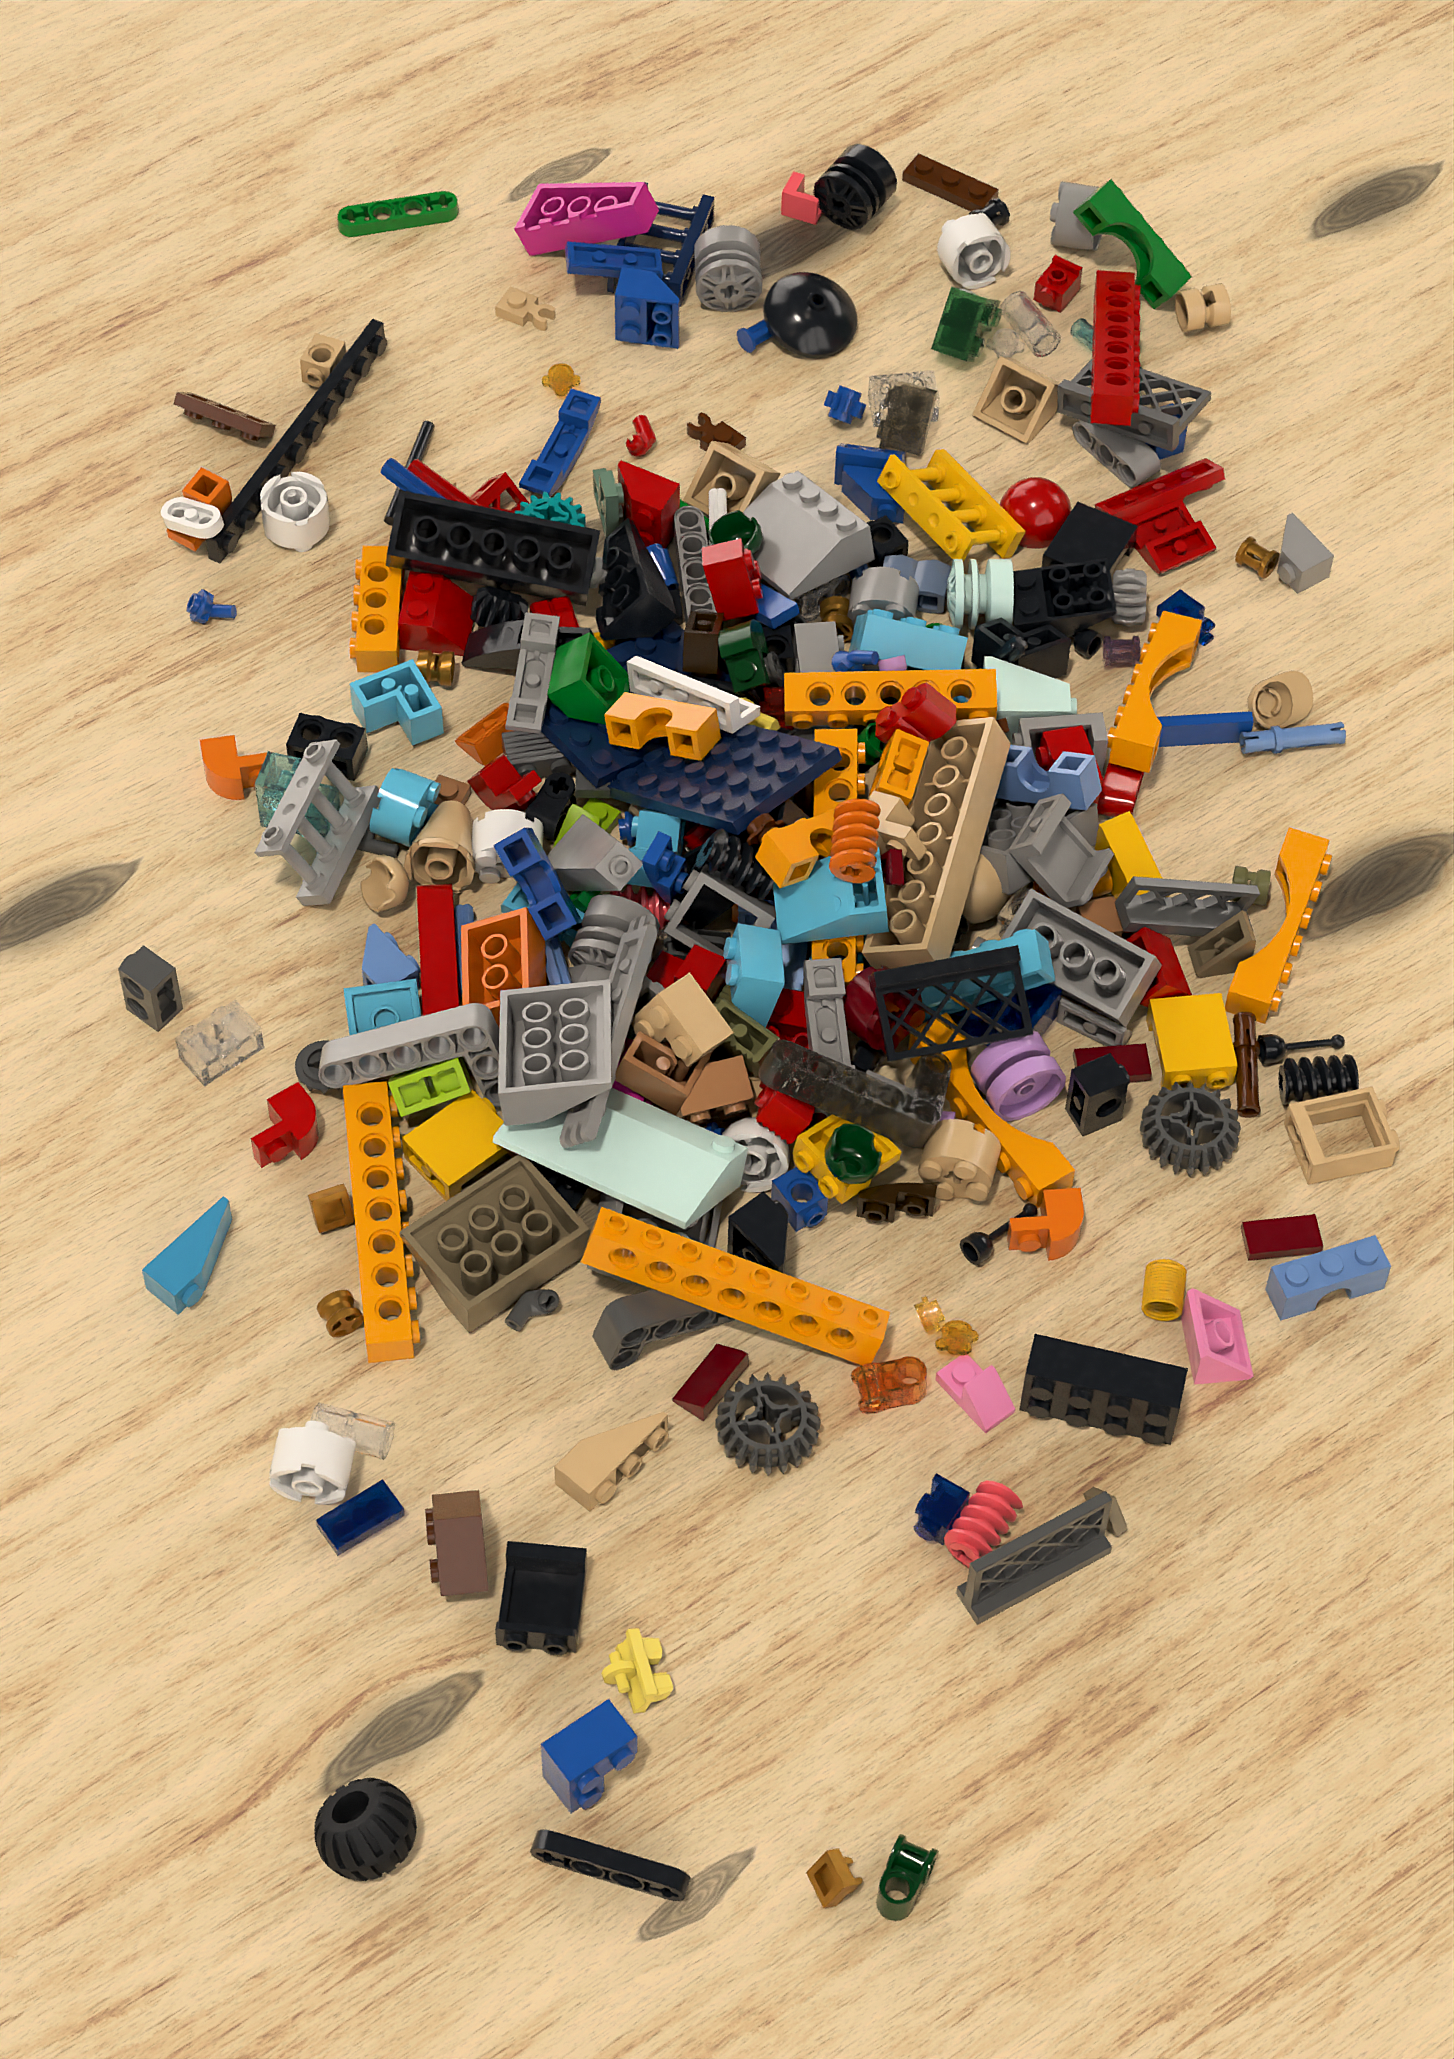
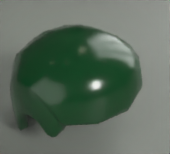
(737, 526)
(852, 1154)

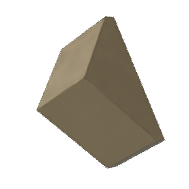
(1223, 947)

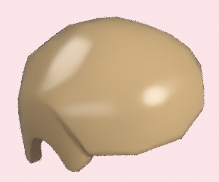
(386, 884)

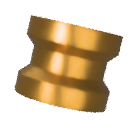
(340, 1313)

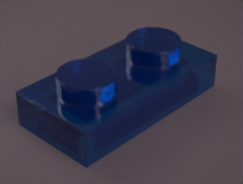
(360, 1517)

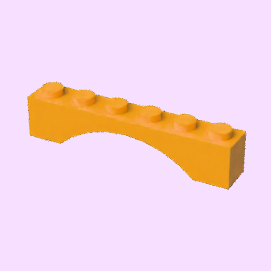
(1138, 728)
(1259, 976)
(1027, 1160)

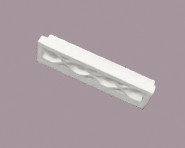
(660, 682)

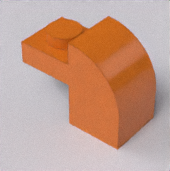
(208, 489)
(226, 771)
(1055, 1229)

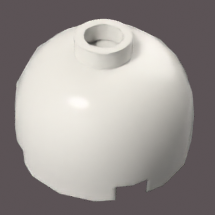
(766, 1154)

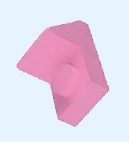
(976, 1391)

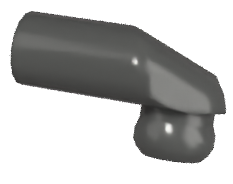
(532, 1304)

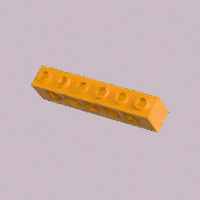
(873, 687)

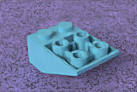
(830, 907)

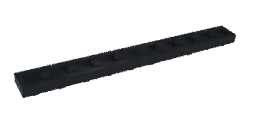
(298, 437)

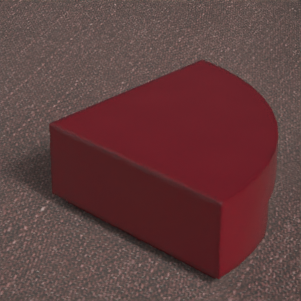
(893, 867)

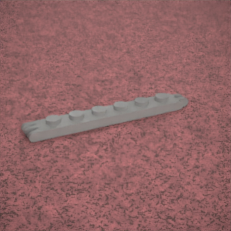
(626, 985)

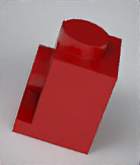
(1058, 284)

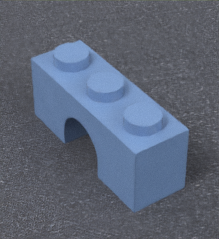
(1071, 774)
(1301, 1283)

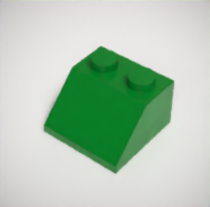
(586, 679)

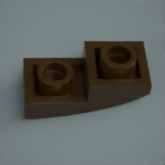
(882, 1201)

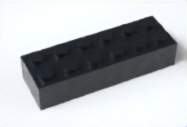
(492, 547)

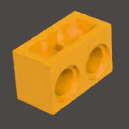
(900, 766)

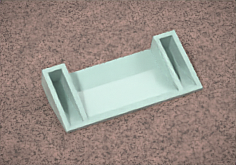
(639, 1158)

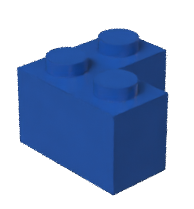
(585, 1752)

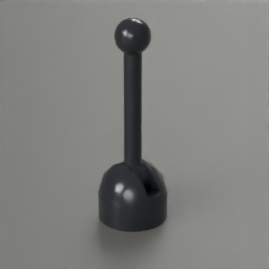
(1087, 642)
(1274, 1047)
(979, 1245)

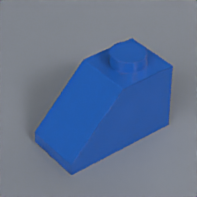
(868, 495)

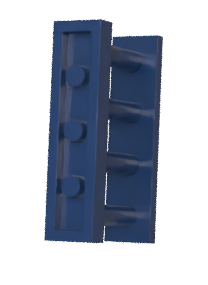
(701, 220)

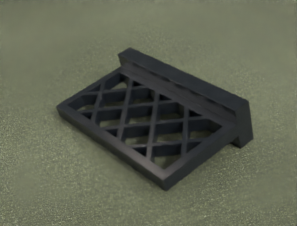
(947, 971)

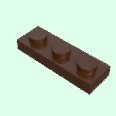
(948, 183)
(223, 416)

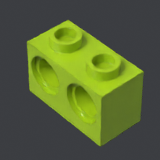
(429, 1085)

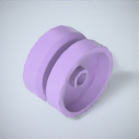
(1018, 1076)

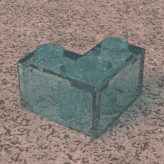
(272, 783)

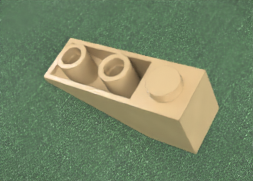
(603, 1460)

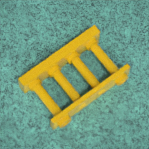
(963, 493)

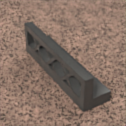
(1184, 912)

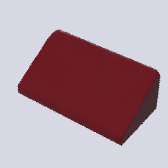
(711, 1380)

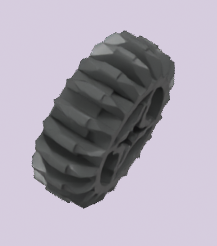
(1210, 1118)
(782, 1408)

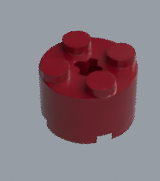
(862, 1013)

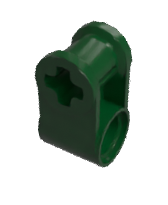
(905, 1872)

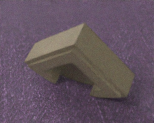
(1116, 1522)

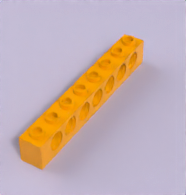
(827, 787)
(735, 1287)
(384, 1338)

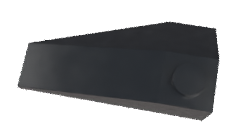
(633, 592)

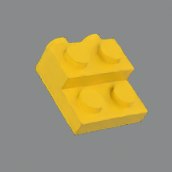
(809, 1156)

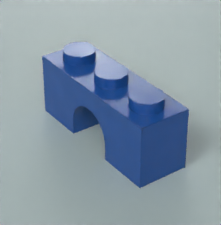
(533, 871)

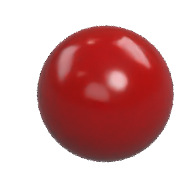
(1038, 508)

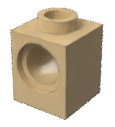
(321, 358)

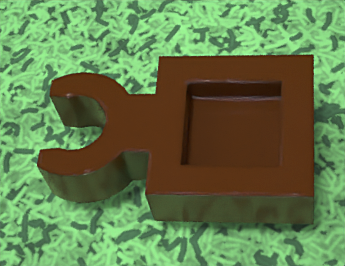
(720, 433)

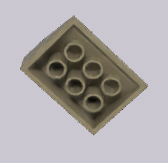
(496, 1241)

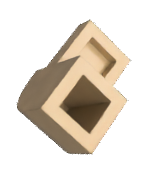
(895, 827)

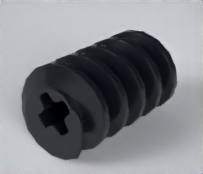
(735, 859)
(1317, 1077)

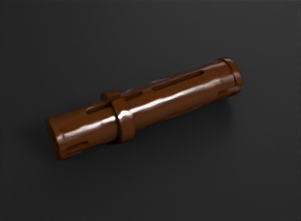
(1246, 1054)

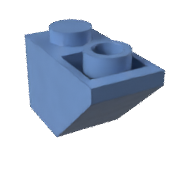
(385, 961)

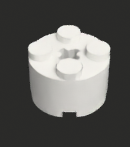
(973, 250)
(295, 511)
(491, 830)
(311, 1463)

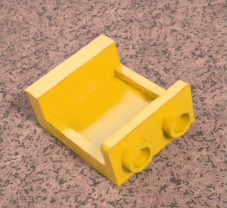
(1193, 1040)
(455, 1144)

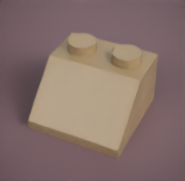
(1017, 399)
(732, 470)

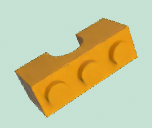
(639, 718)
(793, 850)

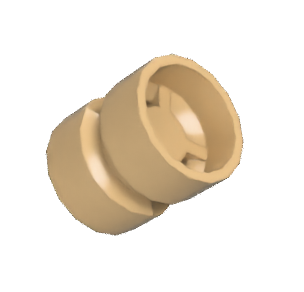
(1197, 307)

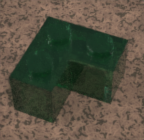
(963, 323)

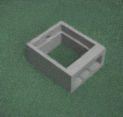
(759, 908)

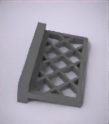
(1150, 425)
(1037, 1559)

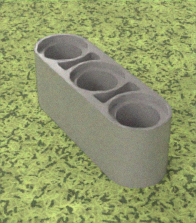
(1122, 455)

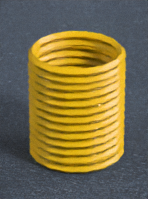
(1163, 1289)

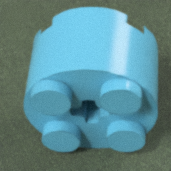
(404, 806)

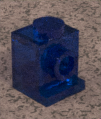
(939, 1509)

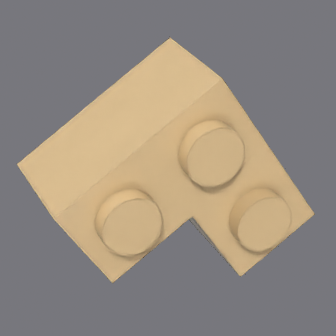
(684, 1019)

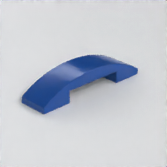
(563, 445)

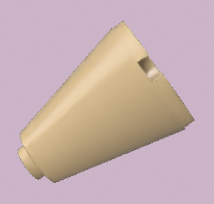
(443, 848)

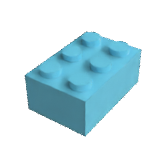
(922, 646)

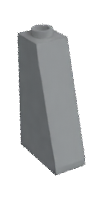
(592, 859)

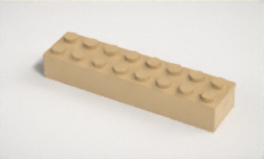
(951, 820)

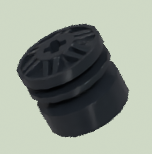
(855, 186)

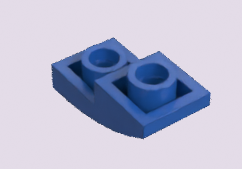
(664, 868)

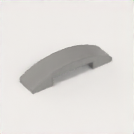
(533, 673)
(825, 1009)

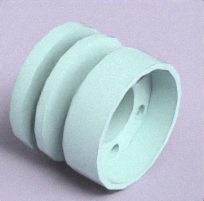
(980, 593)

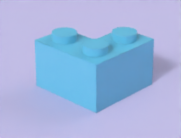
(398, 696)
(645, 829)

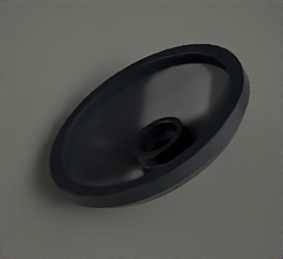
(803, 325)

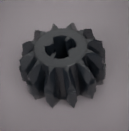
(497, 606)

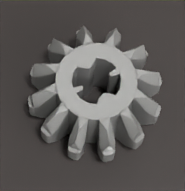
(1130, 596)

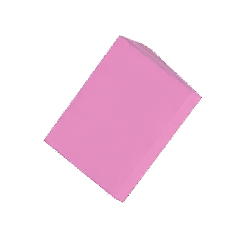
(1214, 1340)

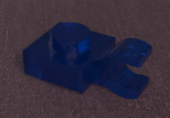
(1185, 605)

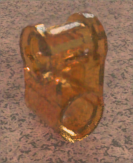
(887, 1384)

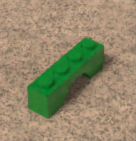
(1157, 267)

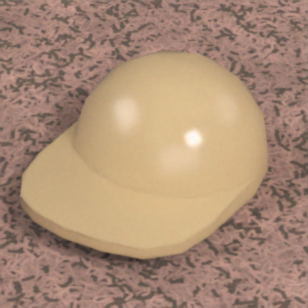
(1281, 699)

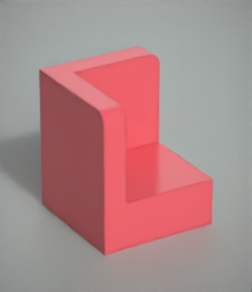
(797, 203)

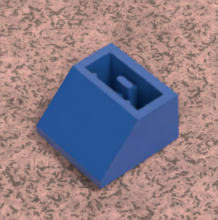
(646, 310)

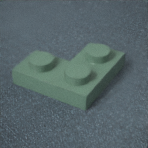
(607, 498)

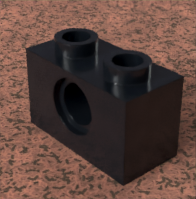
(1097, 1094)

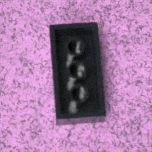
(1102, 1389)

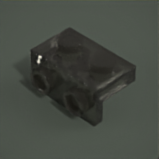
(907, 418)

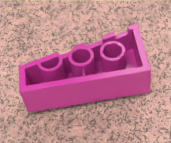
(584, 214)

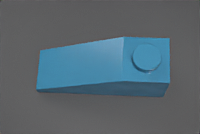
(185, 1266)

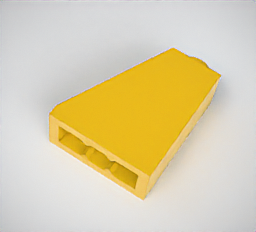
(1129, 849)

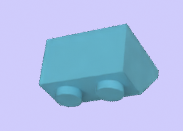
(755, 970)

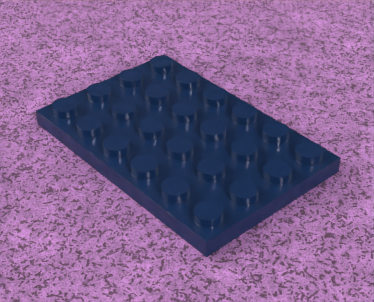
(588, 742)
(732, 784)

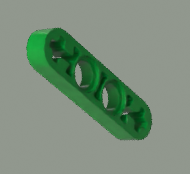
(397, 210)

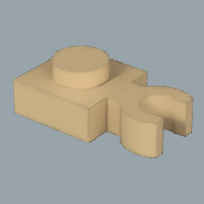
(523, 307)

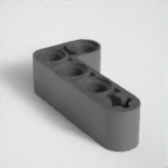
(647, 1318)

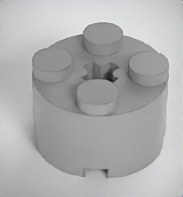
(1068, 229)
(883, 590)

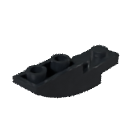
(500, 644)

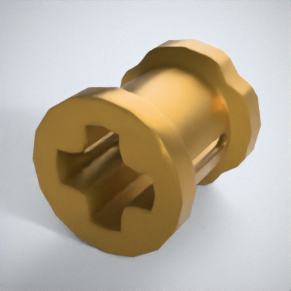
(1268, 558)

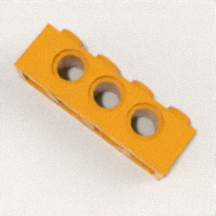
(379, 607)

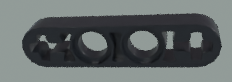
(610, 1865)

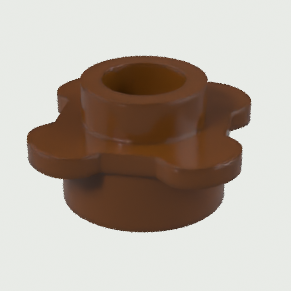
(760, 826)

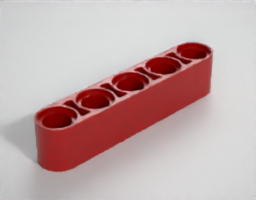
(437, 948)

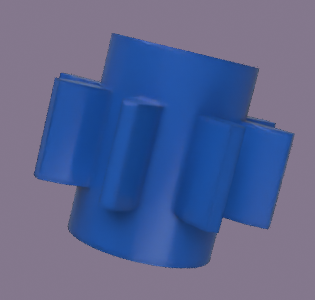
(845, 404)

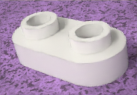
(192, 517)

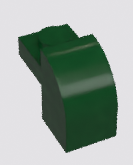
(744, 652)

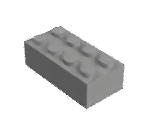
(1087, 959)

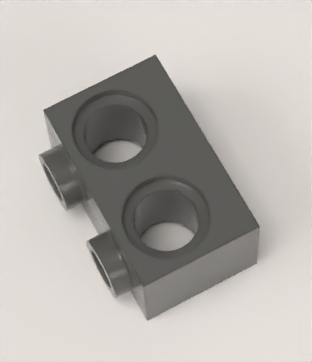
(150, 988)

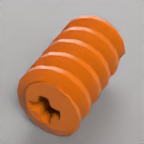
(854, 840)

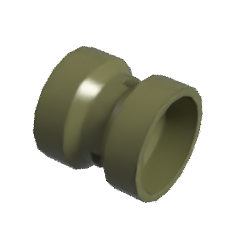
(1260, 878)

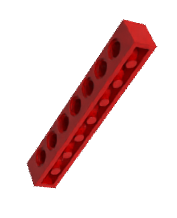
(1115, 348)

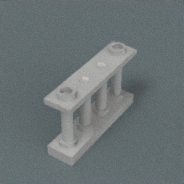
(345, 831)

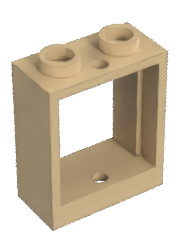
(1364, 1102)

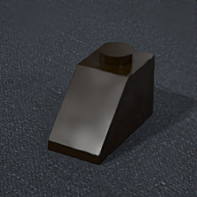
(701, 644)

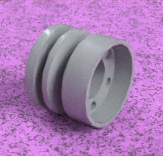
(727, 268)
(602, 930)

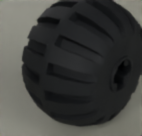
(365, 1829)

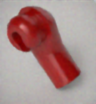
(643, 439)

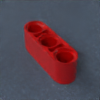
(1119, 790)

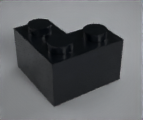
(1046, 650)

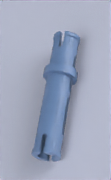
(1286, 738)

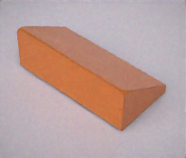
(484, 738)

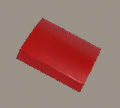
(1170, 537)

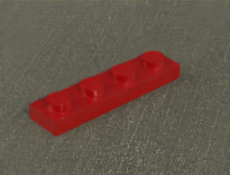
(1163, 490)

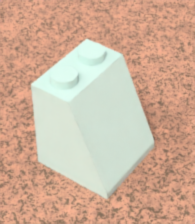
(1028, 694)

